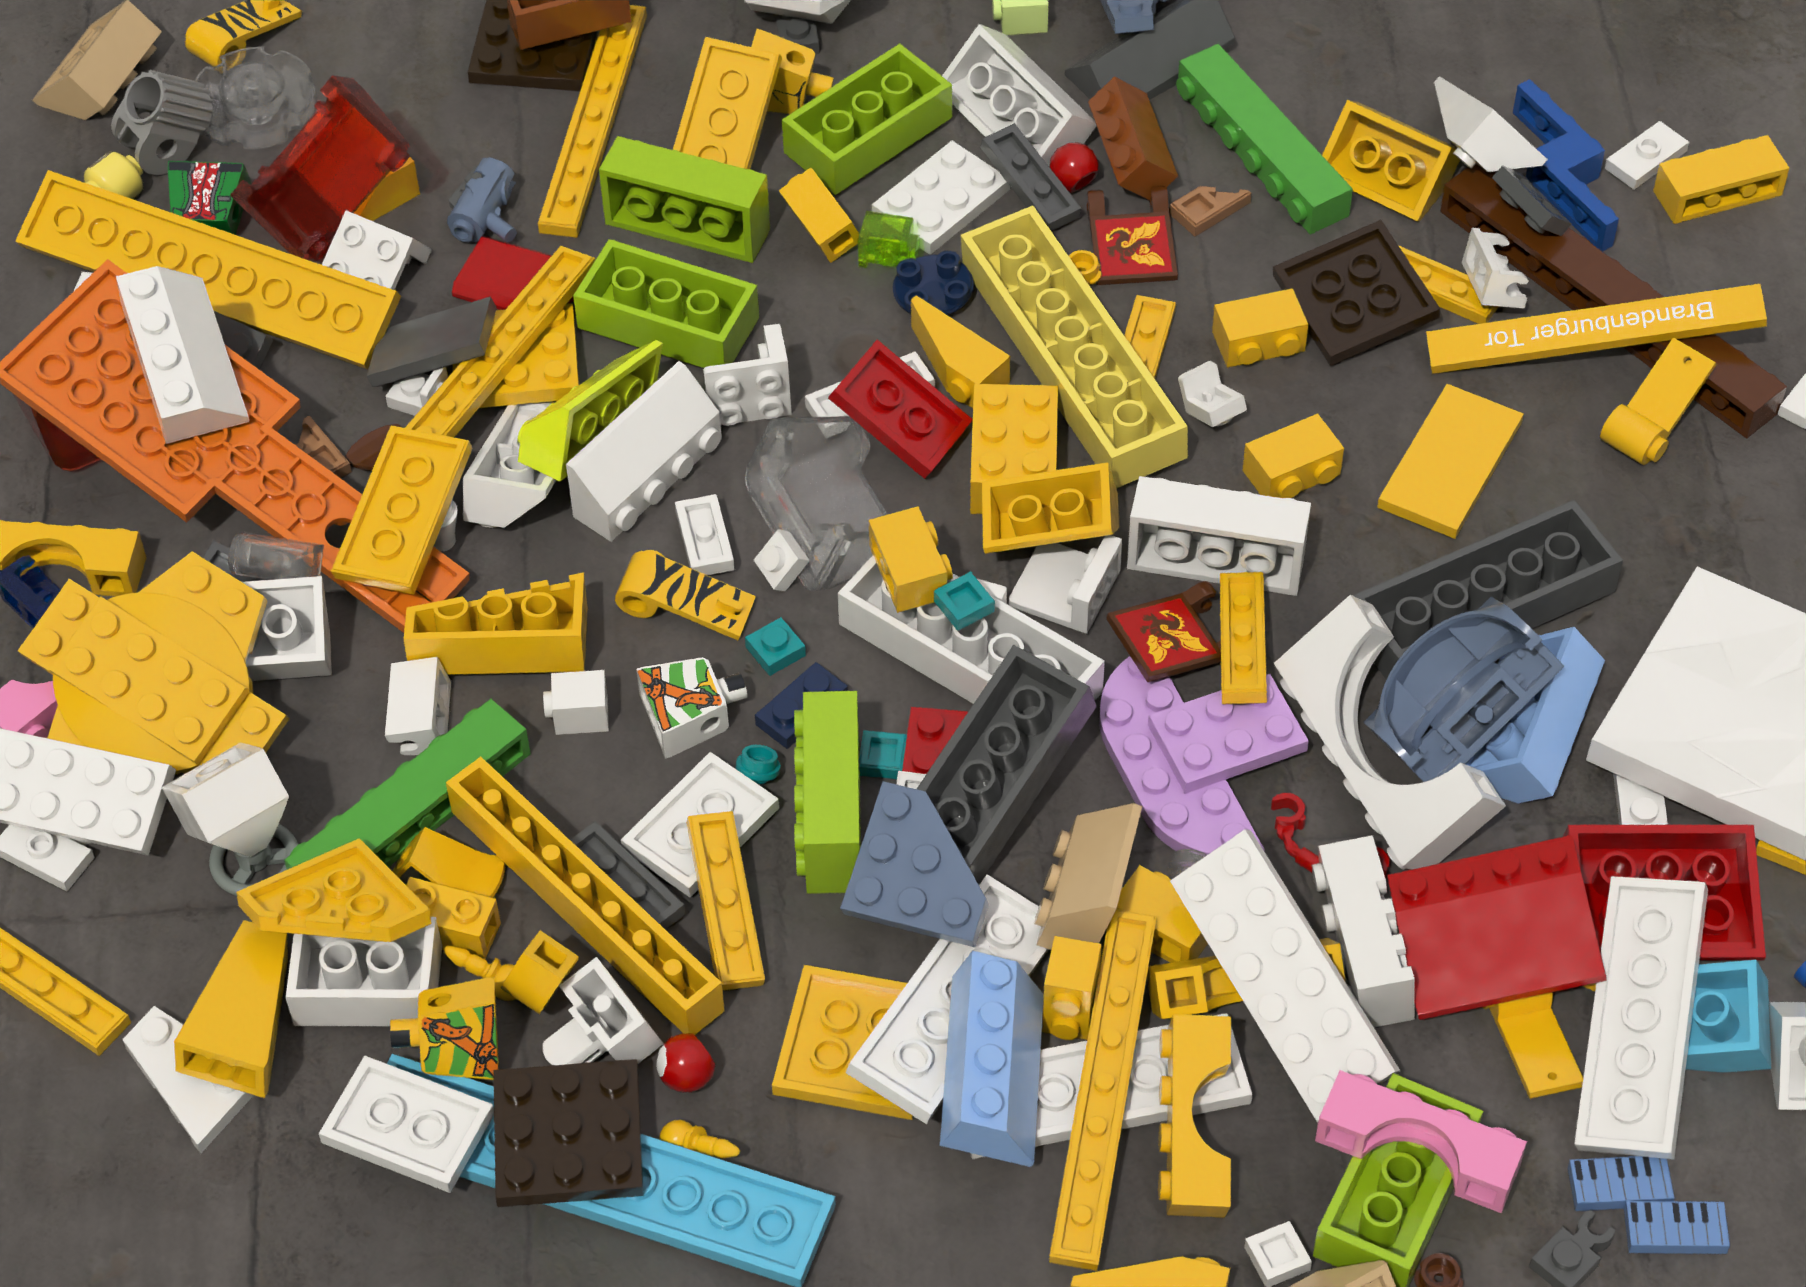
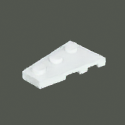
(195, 1103)

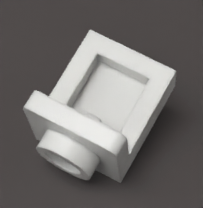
(1208, 398)

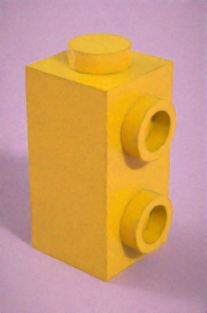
(820, 214)
(461, 916)

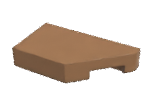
(1206, 207)
(319, 446)

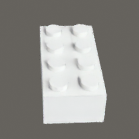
(1214, 531)

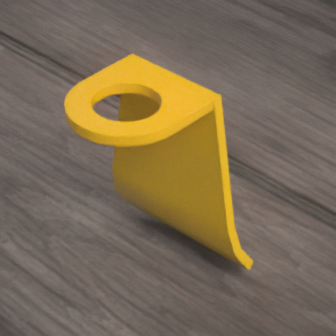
(451, 864)

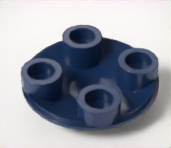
(935, 279)

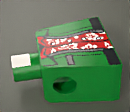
(204, 190)

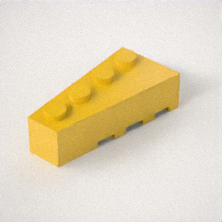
(504, 632)

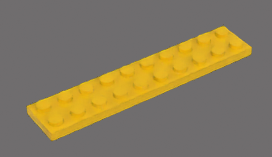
(242, 277)

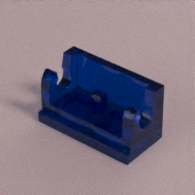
(29, 593)

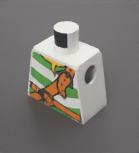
(687, 702)

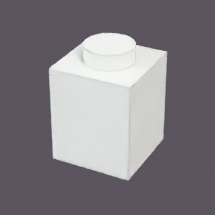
(577, 702)

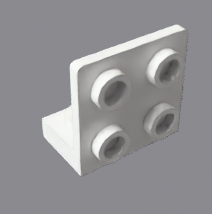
(372, 251)
(752, 387)
(1067, 583)

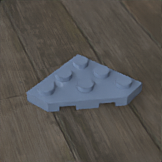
(914, 872)

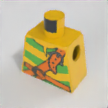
(453, 1030)

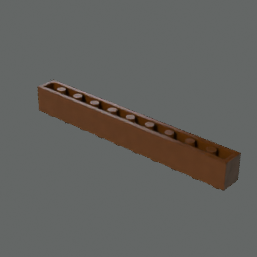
(1587, 278)

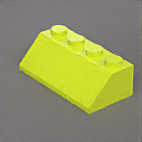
(586, 410)

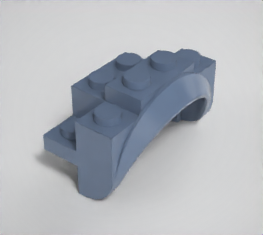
(1458, 688)

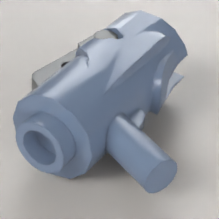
(479, 201)

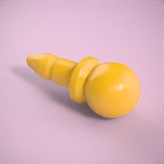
(480, 967)
(696, 1139)

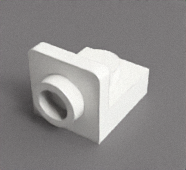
(413, 392)

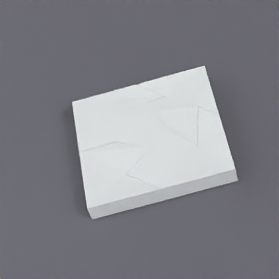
(1719, 712)

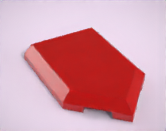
(497, 271)

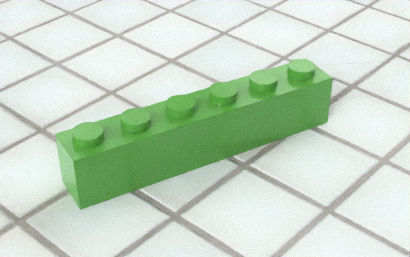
(1264, 139)
(417, 791)

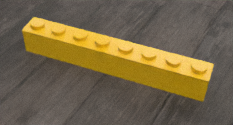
(586, 897)

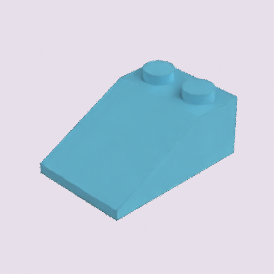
(1730, 1019)

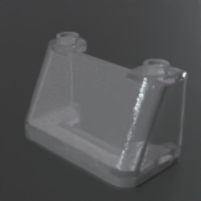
(812, 484)

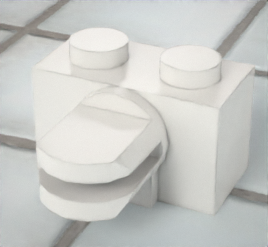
(601, 1022)

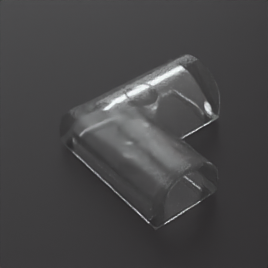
(273, 557)

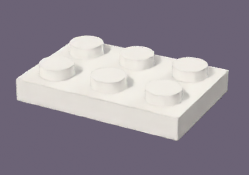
(944, 195)
(710, 787)
(407, 1124)

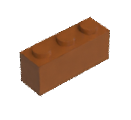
(553, 20)
(1132, 138)

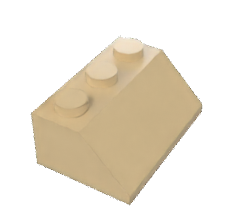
(100, 63)
(1088, 875)

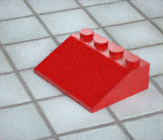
(1700, 853)
(1496, 927)

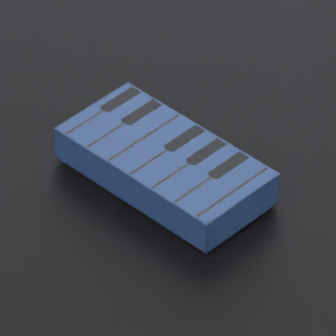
(1613, 1181)
(1676, 1227)

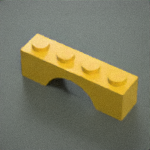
(107, 557)
(1203, 984)
(1196, 1175)

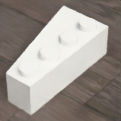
(1366, 929)

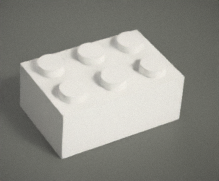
(361, 980)

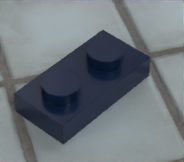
(778, 715)

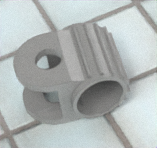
(177, 110)

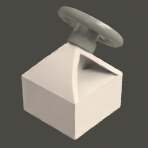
(235, 807)

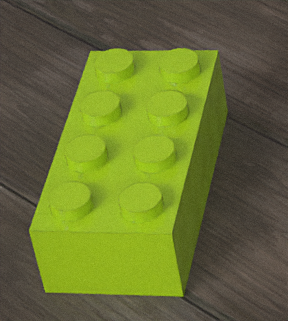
(867, 118)
(685, 199)
(652, 297)
(827, 790)
(1390, 1199)

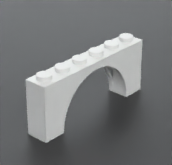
(1326, 679)

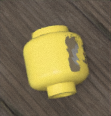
(116, 174)

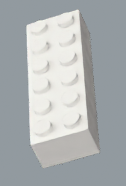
(951, 657)

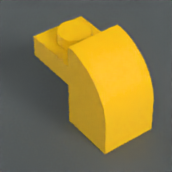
(539, 972)

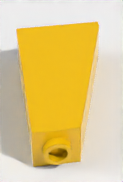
(237, 1014)

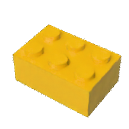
(1011, 434)

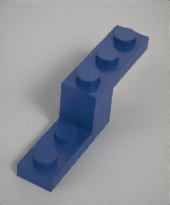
(1571, 165)

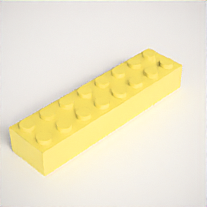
(1074, 346)

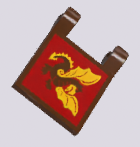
(1133, 245)
(1167, 633)

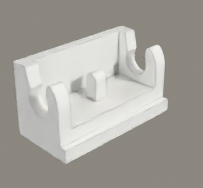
(1489, 271)
(417, 704)

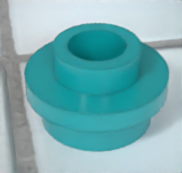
(758, 763)

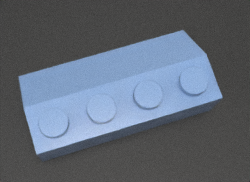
(1533, 746)
(992, 1060)

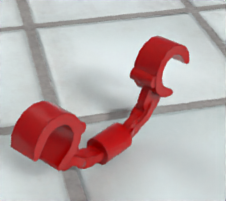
(1287, 825)

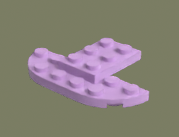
(1182, 753)

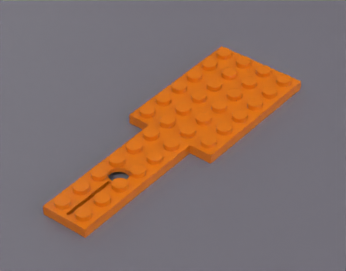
(90, 384)

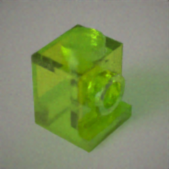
(887, 239)

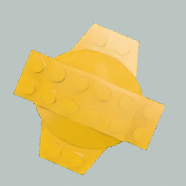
(157, 667)

